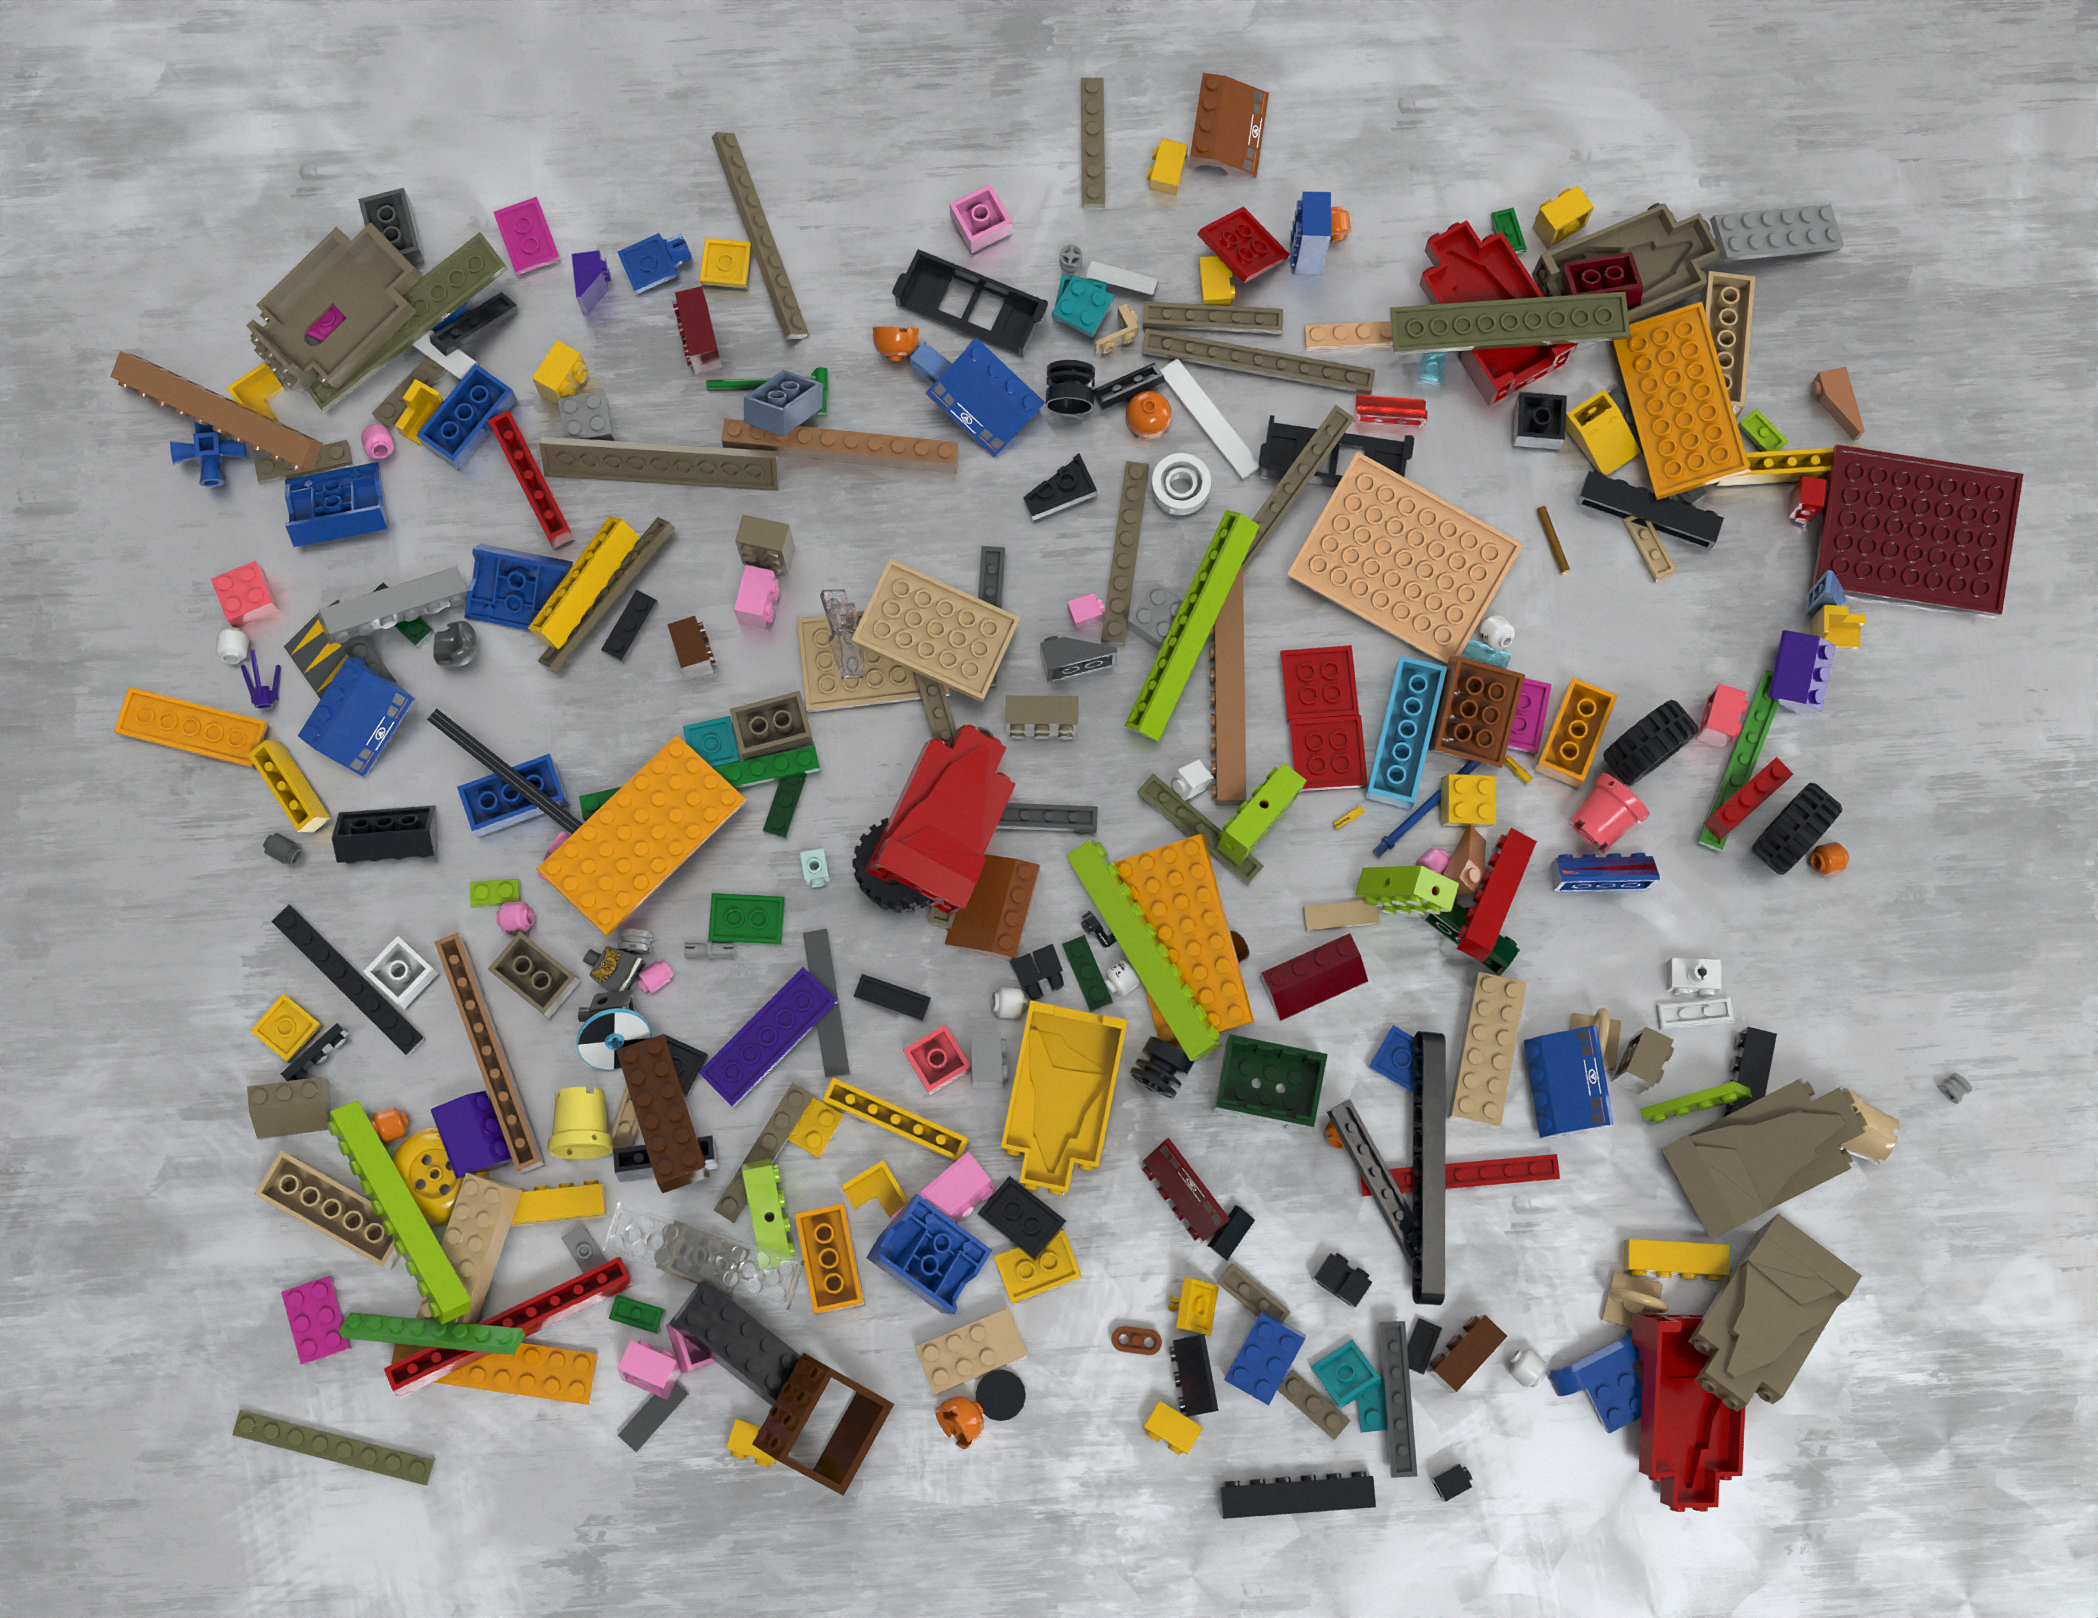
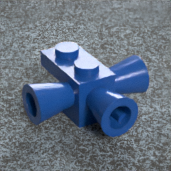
(208, 452)

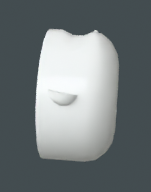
(1185, 467)

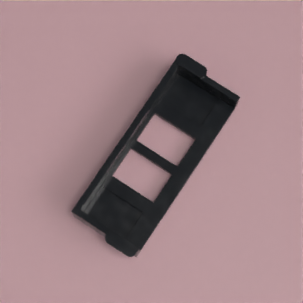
(926, 285)
(1287, 441)

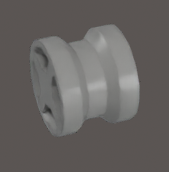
(1070, 253)
(1956, 1088)

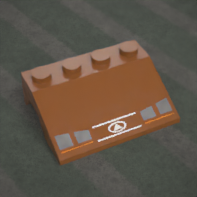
(1228, 125)

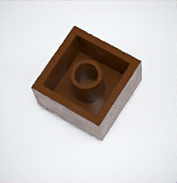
(689, 643)

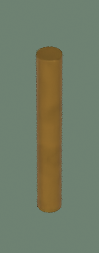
(1553, 539)

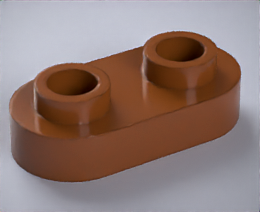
(1136, 1340)

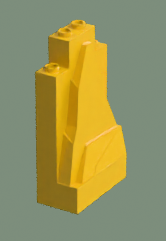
(1062, 1093)

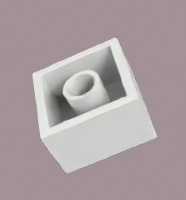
(400, 972)

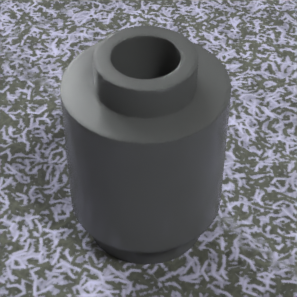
(282, 849)

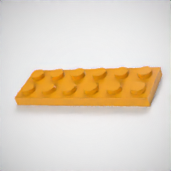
(190, 727)

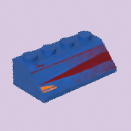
(1604, 873)

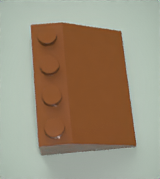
(1476, 711)
(997, 909)

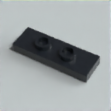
(892, 997)

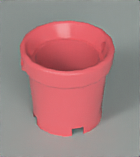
(1608, 813)

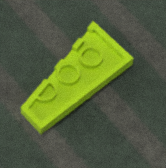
(1696, 1101)

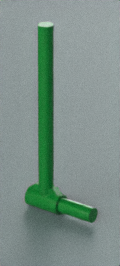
(819, 374)

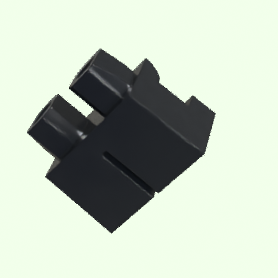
(1030, 978)

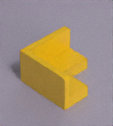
(256, 389)
(421, 405)
(1838, 626)
(876, 1183)

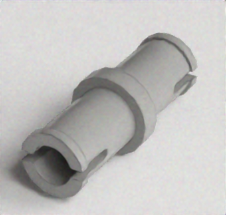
(709, 950)

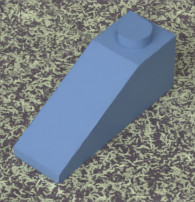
(1825, 592)

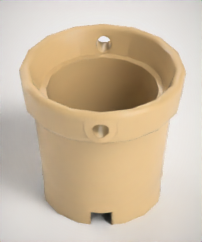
(1878, 1138)

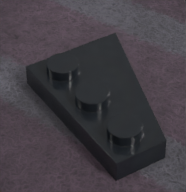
(1064, 489)

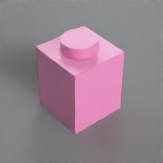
(1085, 611)

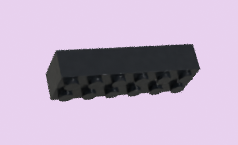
(736, 1341)

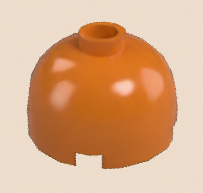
(895, 341)
(1148, 414)
(962, 1419)

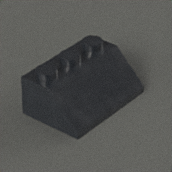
(1193, 1376)

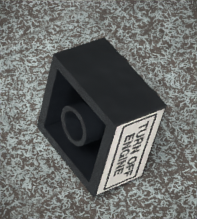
(1539, 420)

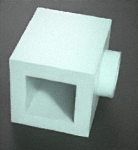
(815, 867)

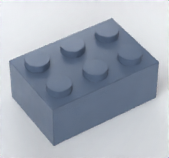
(783, 403)

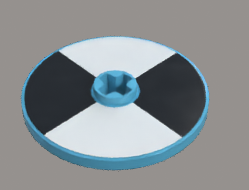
(596, 1036)

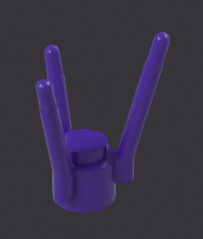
(262, 696)

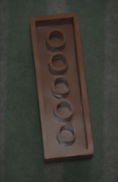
(663, 1113)

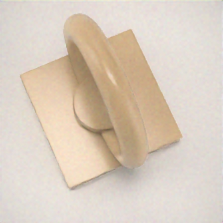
(1608, 1033)
(1631, 1296)

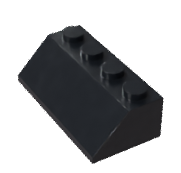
(385, 834)

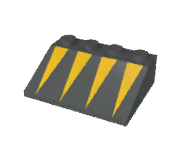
(322, 661)

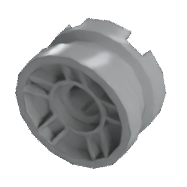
(635, 941)

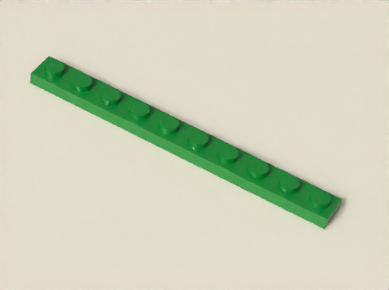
(736, 774)

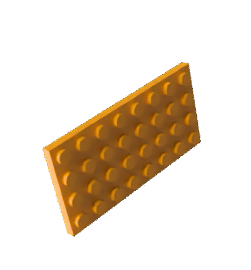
(1681, 402)
(641, 835)
(1186, 910)

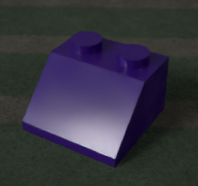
(590, 279)

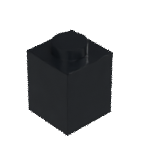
(1452, 1482)

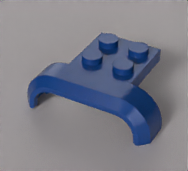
(1608, 1381)

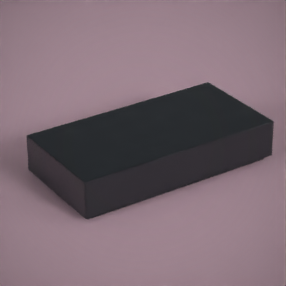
(1231, 1233)
(1422, 1345)

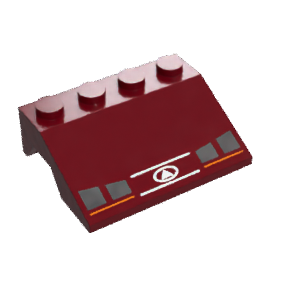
(1185, 1191)

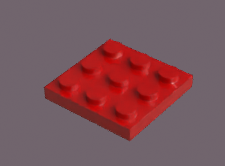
(1243, 244)
(1319, 682)
(1329, 752)

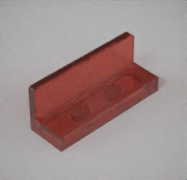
(1390, 411)

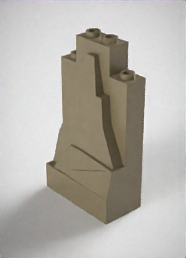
(1663, 250)
(1765, 1154)
(1769, 1314)

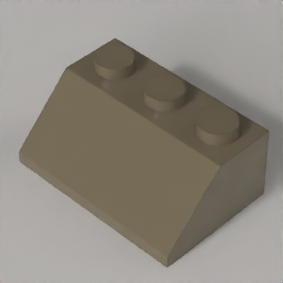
(289, 1107)

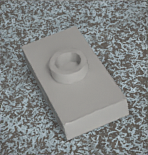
(583, 1249)

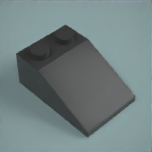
(1071, 657)

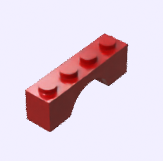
(1748, 798)

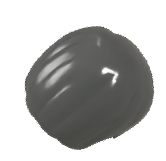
(455, 645)

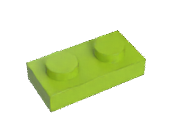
(1762, 432)
(494, 892)

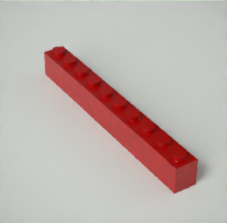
(530, 1316)

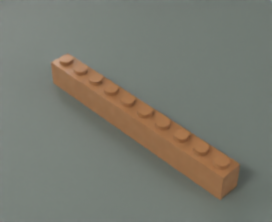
(216, 410)
(846, 447)
(1229, 700)
(489, 1053)

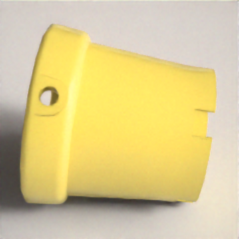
(580, 1125)

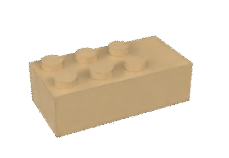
(971, 1351)

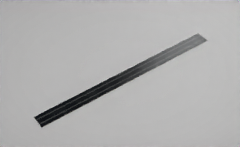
(504, 771)

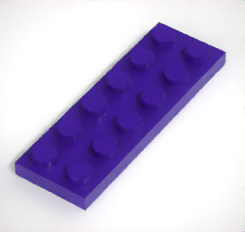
(768, 1037)

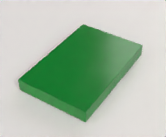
(746, 919)

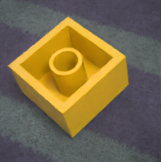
(1562, 216)
(560, 373)
(1468, 800)

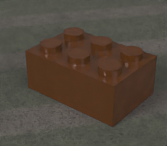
(1466, 1353)

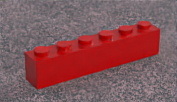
(531, 479)
(1496, 894)

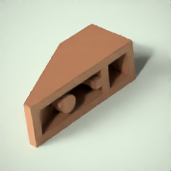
(1838, 398)
(1467, 862)

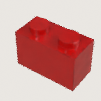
(1807, 499)

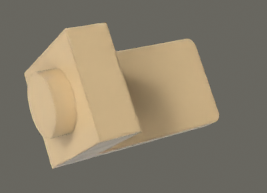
(1129, 322)

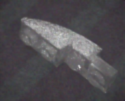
(843, 624)

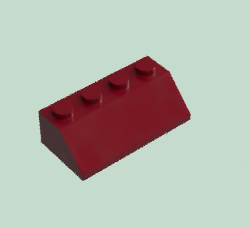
(1314, 977)

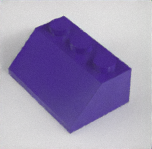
(1801, 672)
(471, 1134)

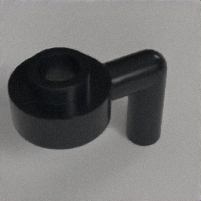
(1092, 925)

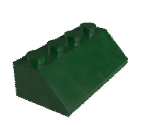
(1450, 924)

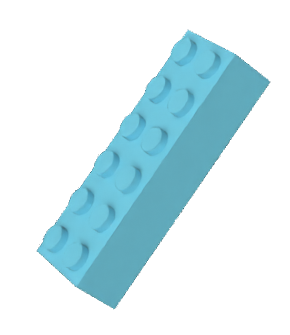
(1405, 732)

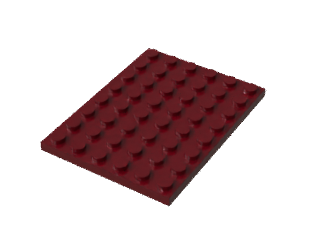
(1919, 529)

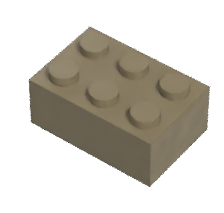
(765, 544)
(1041, 716)
(771, 725)
(534, 975)
(1643, 1060)

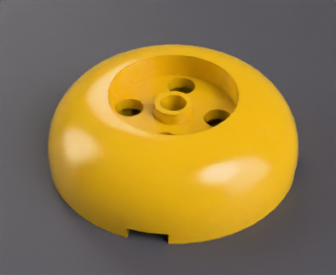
(408, 1161)

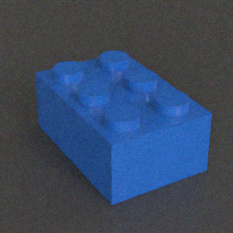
(1265, 1357)

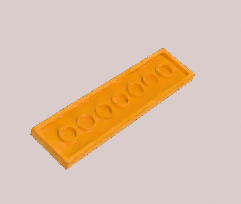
(529, 1372)

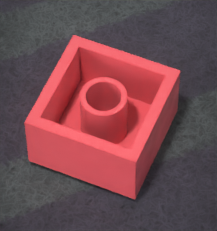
(244, 594)
(1722, 716)
(937, 1060)

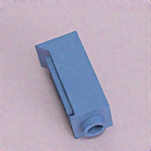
(928, 362)

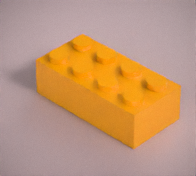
(1575, 732)
(829, 1259)

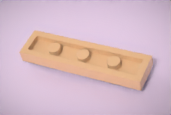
(1348, 335)

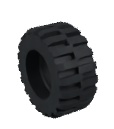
(1650, 742)
(1797, 828)
(880, 892)

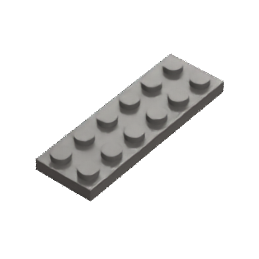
(1776, 232)

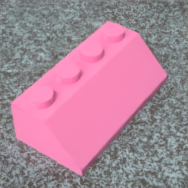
(958, 1188)

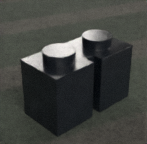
(1342, 1280)

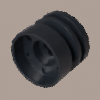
(1070, 387)
(1160, 1069)

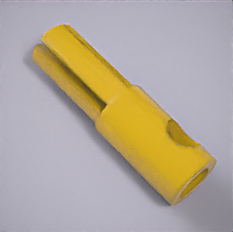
(1518, 770)
(1351, 815)

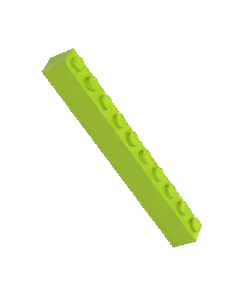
(1192, 625)
(1144, 951)
(399, 1213)

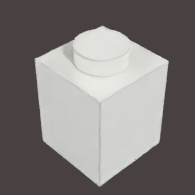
(1191, 780)

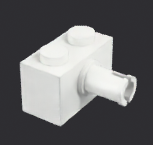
(1693, 975)

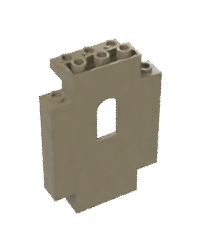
(359, 278)

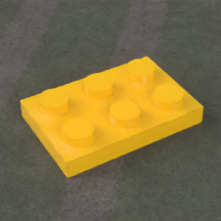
(1029, 1278)

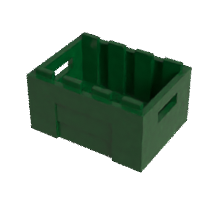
(1272, 1064)

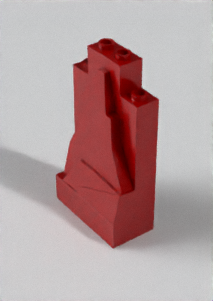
(1488, 272)
(945, 819)
(1685, 1431)

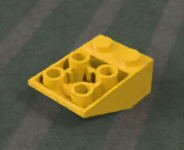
(1602, 433)

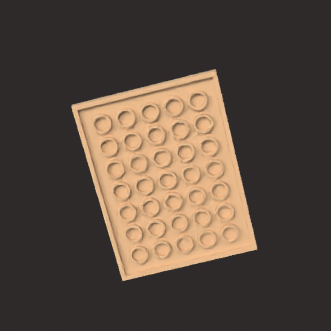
(1404, 559)

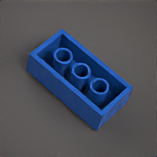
(1311, 233)
(463, 417)
(496, 805)

